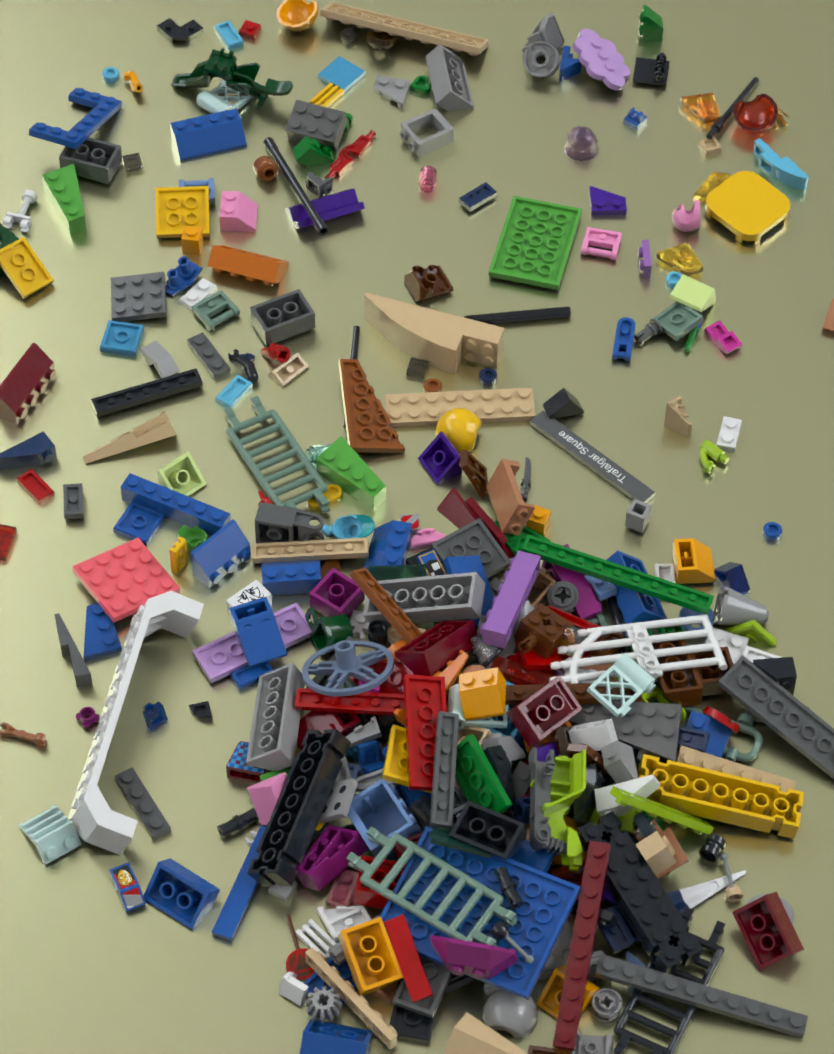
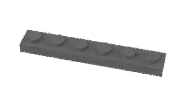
(444, 770)

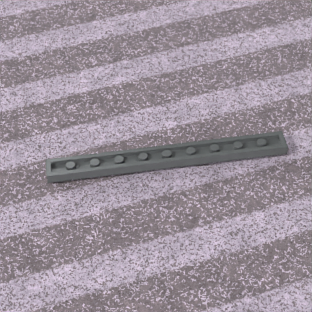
(701, 996)

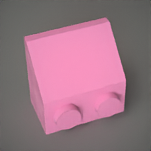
(237, 212)

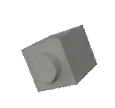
(638, 515)

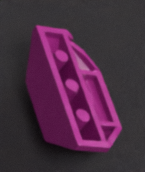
(472, 958)

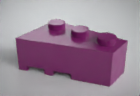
(329, 855)

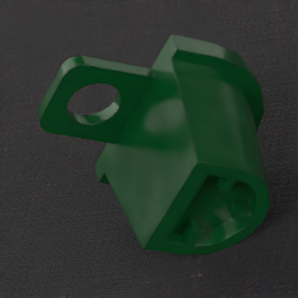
(328, 630)

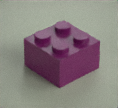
(336, 595)

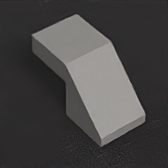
(161, 358)

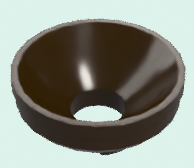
(380, 40)

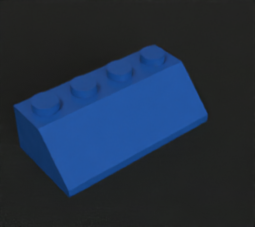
(208, 134)
(635, 605)

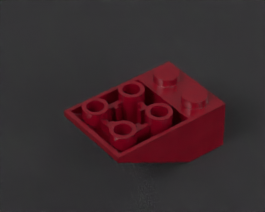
(327, 720)

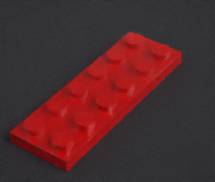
(422, 701)

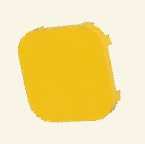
(747, 205)

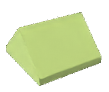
(693, 293)
(181, 475)

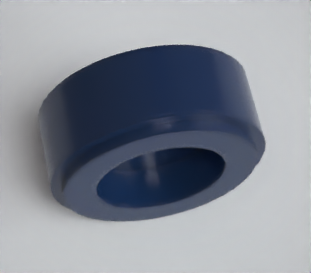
(487, 377)

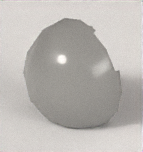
(510, 1013)

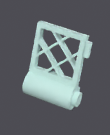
(213, 103)
(633, 677)
(454, 706)

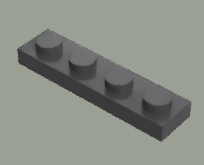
(142, 803)

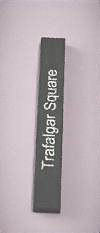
(592, 458)

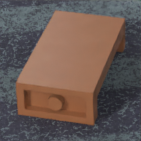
(507, 499)

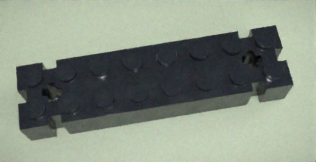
(299, 808)
(642, 897)

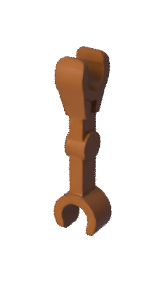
(38, 739)

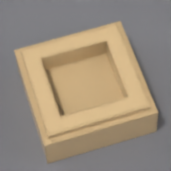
(710, 147)

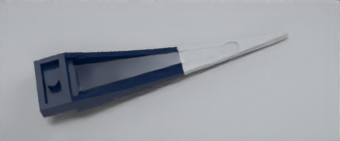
(622, 935)

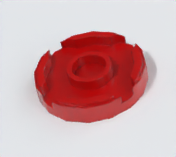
(721, 718)

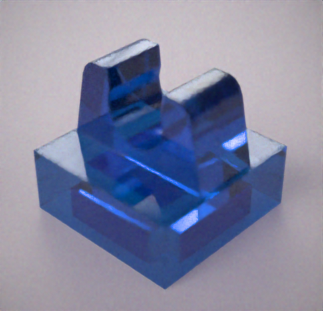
(154, 714)

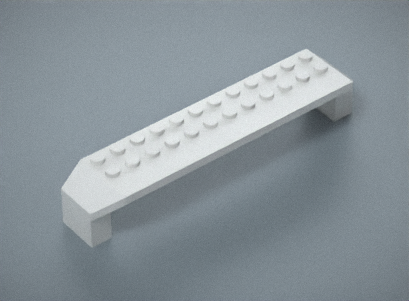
(89, 810)

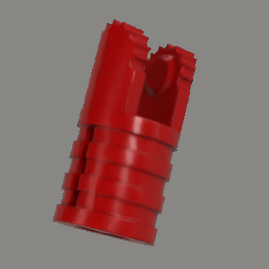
(276, 352)

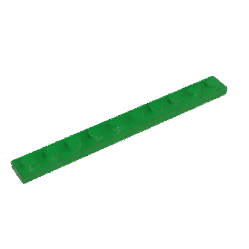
(618, 574)

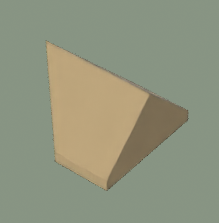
(675, 417)

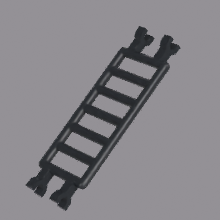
(685, 1018)

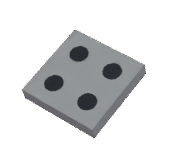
(339, 801)

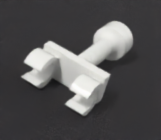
(28, 197)

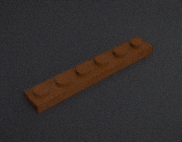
(517, 693)

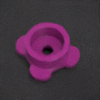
(87, 712)

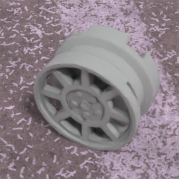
(606, 1004)

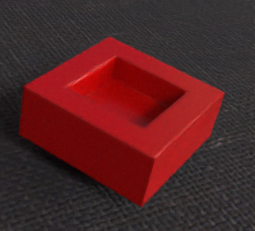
(249, 29)

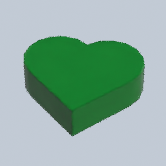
(421, 85)

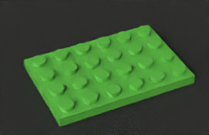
(535, 242)

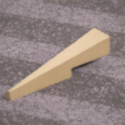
(475, 1037)

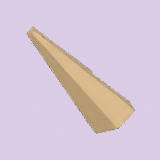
(146, 433)

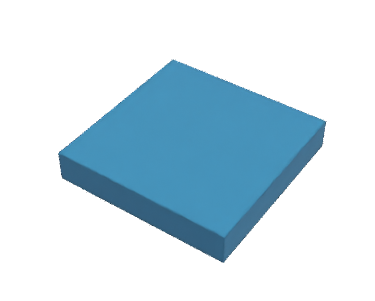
(342, 74)
(122, 338)

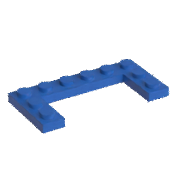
(103, 109)

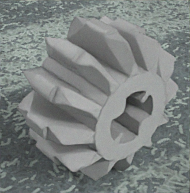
(323, 996)

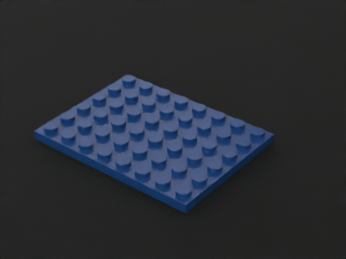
(539, 922)

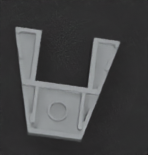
(360, 735)

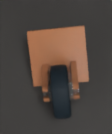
(646, 828)

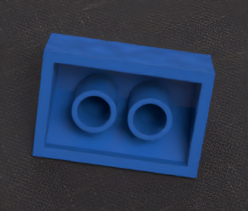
(389, 544)
(220, 554)
(291, 577)
(718, 733)
(180, 893)
(334, 1039)

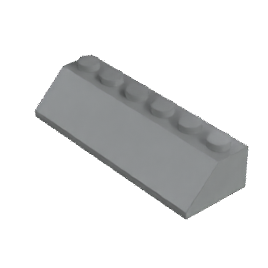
(275, 719)

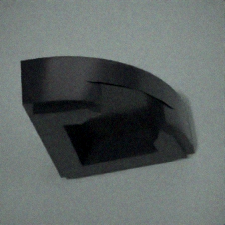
(201, 711)

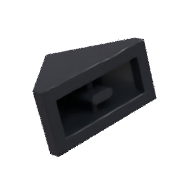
(562, 405)

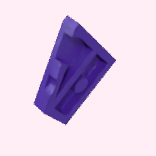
(606, 203)

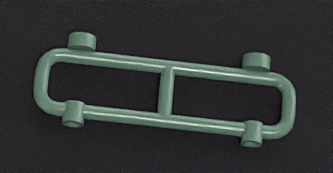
(745, 722)

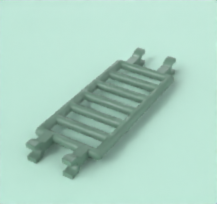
(263, 415)
(416, 909)

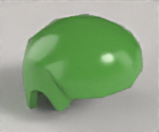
(194, 536)

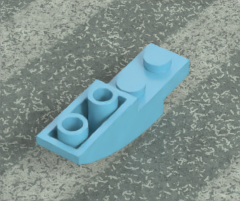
(780, 169)

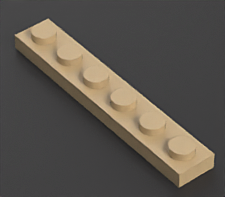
(310, 550)
(711, 762)
(356, 1003)

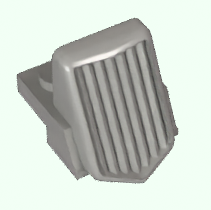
(546, 31)

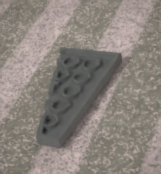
(645, 727)

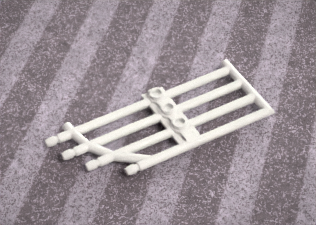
(642, 648)

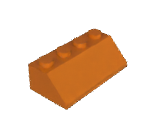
(247, 263)

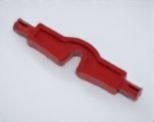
(345, 161)

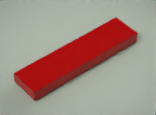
(408, 958)

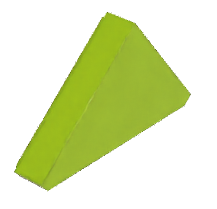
(753, 631)

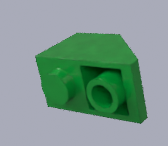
(651, 25)
(312, 153)

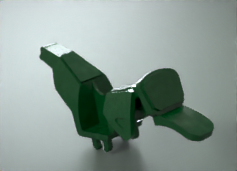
(237, 77)

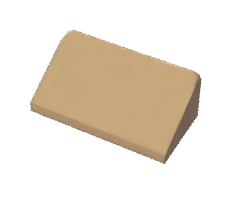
(288, 370)

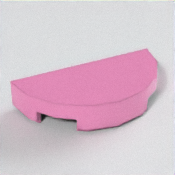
(425, 538)

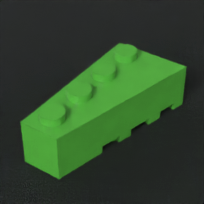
(65, 197)
(347, 469)

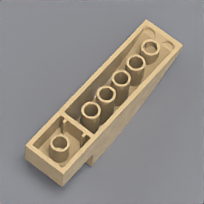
(434, 334)

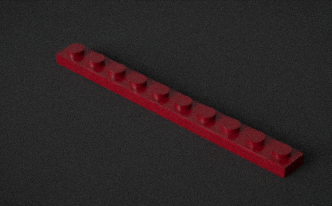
(581, 946)

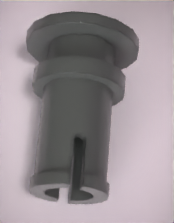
(649, 331)

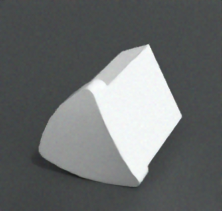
(293, 988)

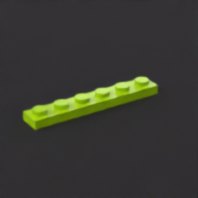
(656, 809)

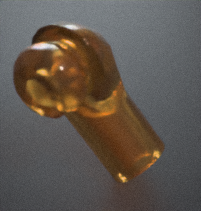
(569, 639)

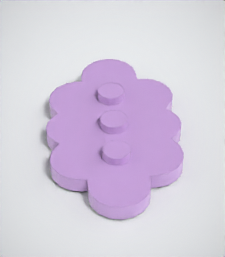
(601, 59)

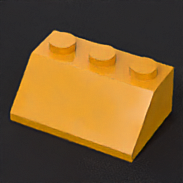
(370, 956)

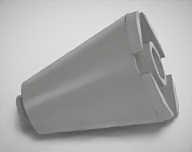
(736, 608)

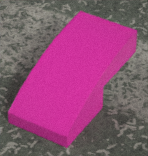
(722, 338)

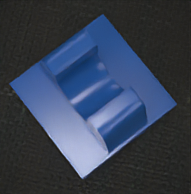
(635, 119)

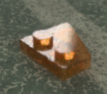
(702, 106)

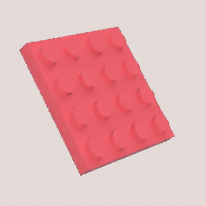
(124, 578)

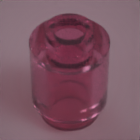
(427, 178)

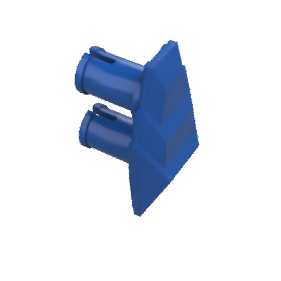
(182, 276)

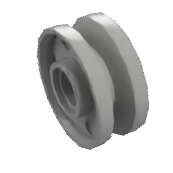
(531, 57)

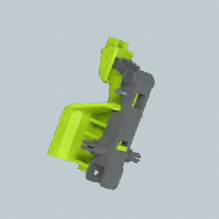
(552, 791)

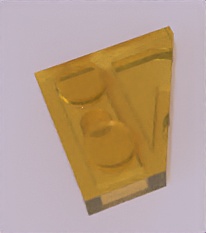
(711, 183)
(681, 259)

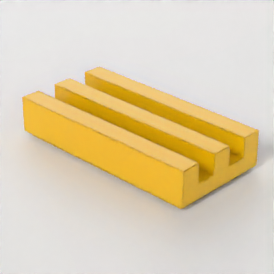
(324, 94)
(178, 555)

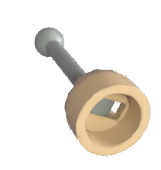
(733, 891)

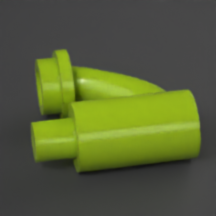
(709, 449)

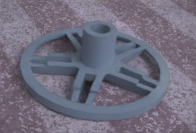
(348, 665)

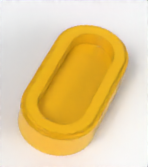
(333, 494)

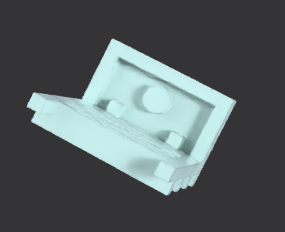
(51, 834)

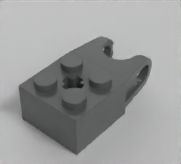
(285, 524)

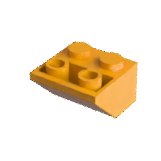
(692, 562)

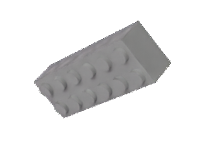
(433, 598)

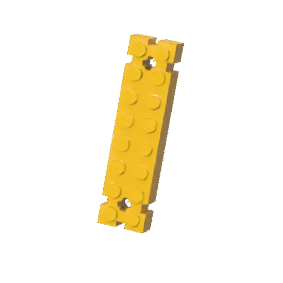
(724, 797)

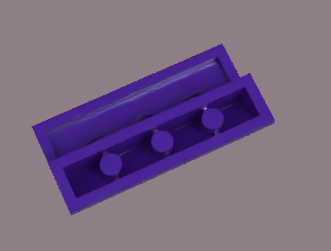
(326, 207)

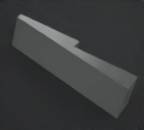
(69, 648)

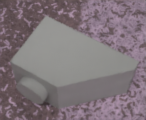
(509, 745)
(619, 761)

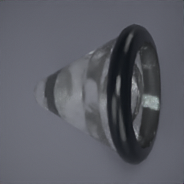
(485, 653)

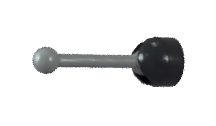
(501, 931)

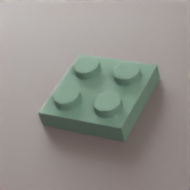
(678, 320)

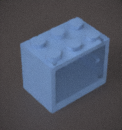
(383, 810)

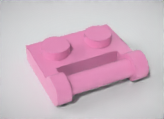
(603, 239)

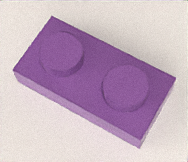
(645, 262)

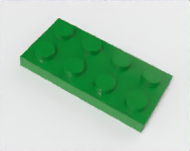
(478, 777)

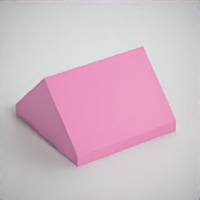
(265, 796)

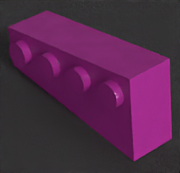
(587, 604)

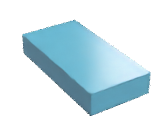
(228, 35)
(233, 392)

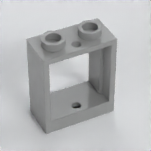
(420, 147)

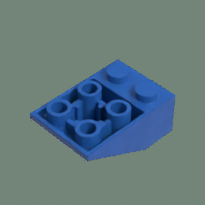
(257, 631)

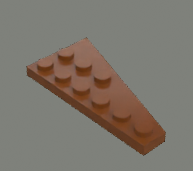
(365, 417)

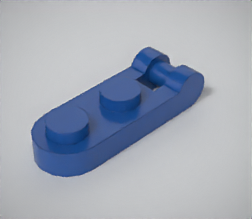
(624, 339)

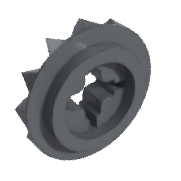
(557, 589)

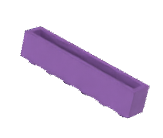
(510, 599)

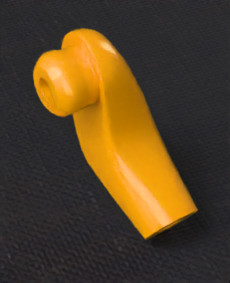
(134, 81)

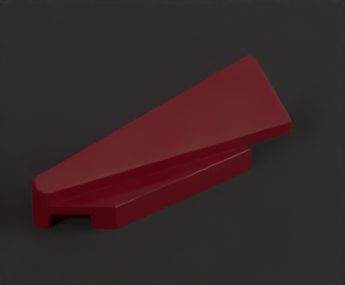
(467, 511)

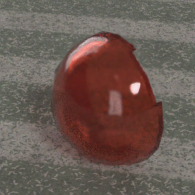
(756, 115)

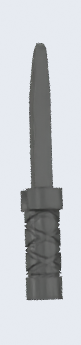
(526, 482)

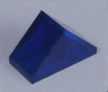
(733, 576)

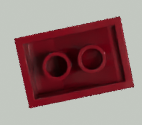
(544, 711)

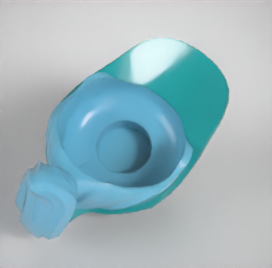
(350, 527)

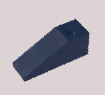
(29, 453)

